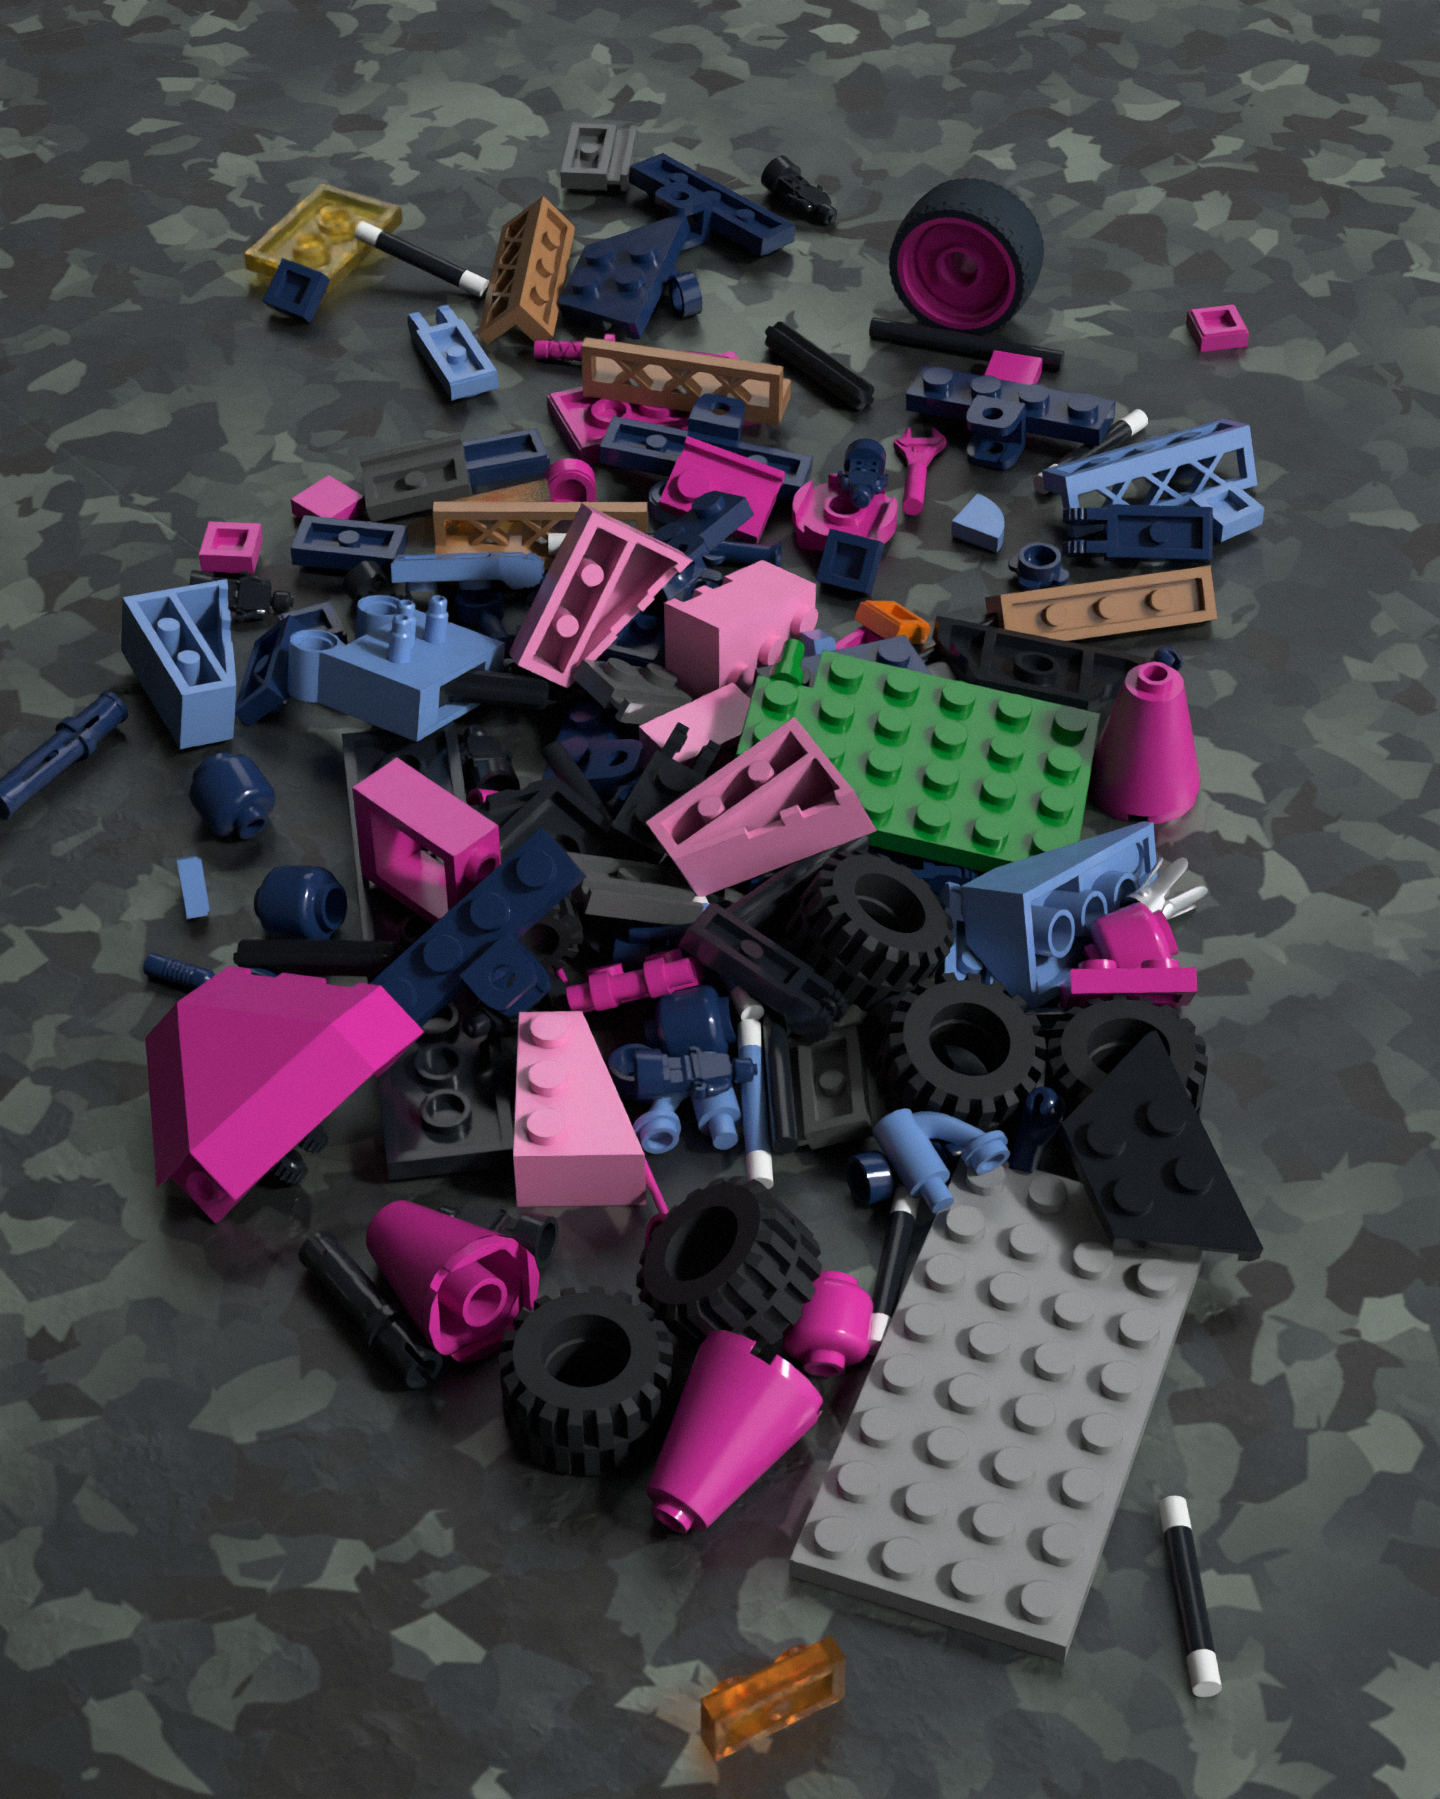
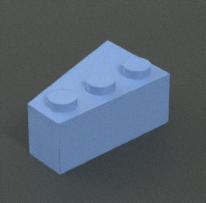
(184, 658)

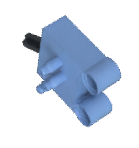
(407, 669)

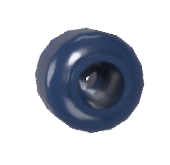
(231, 795)
(300, 903)
(692, 1018)

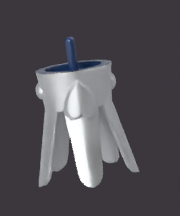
(1156, 892)

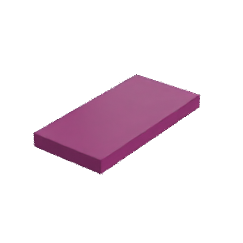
(586, 419)

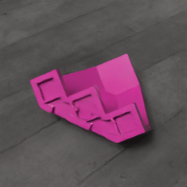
(255, 1069)

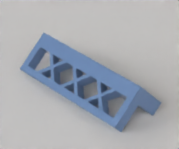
(1153, 456)

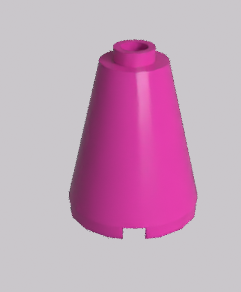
(1147, 749)
(453, 1277)
(727, 1430)

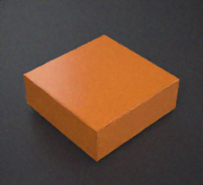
(892, 620)

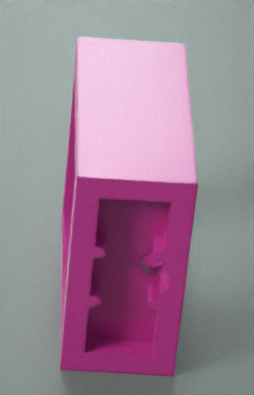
(405, 809)

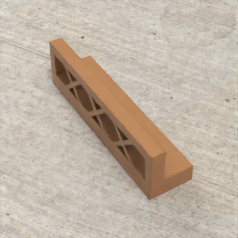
(528, 274)
(679, 378)
(536, 515)
(1109, 605)

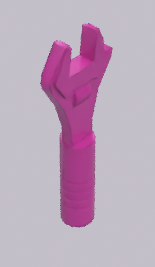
(918, 455)

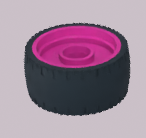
(966, 256)

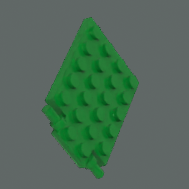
(937, 759)

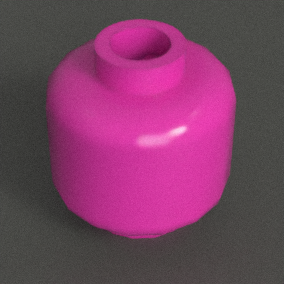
(1131, 937)
(833, 1326)

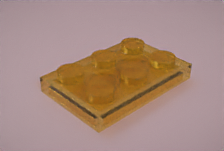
(322, 234)

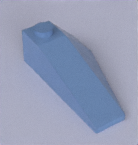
(1039, 911)

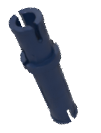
(99, 717)

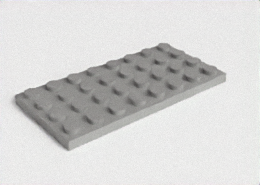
(999, 1415)

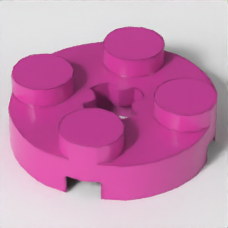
(822, 507)

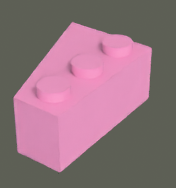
(590, 594)
(760, 813)
(570, 1121)

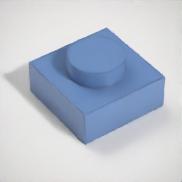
(1232, 510)

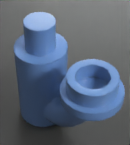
(715, 1115)
(908, 1147)

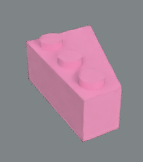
(736, 627)

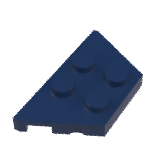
(624, 276)

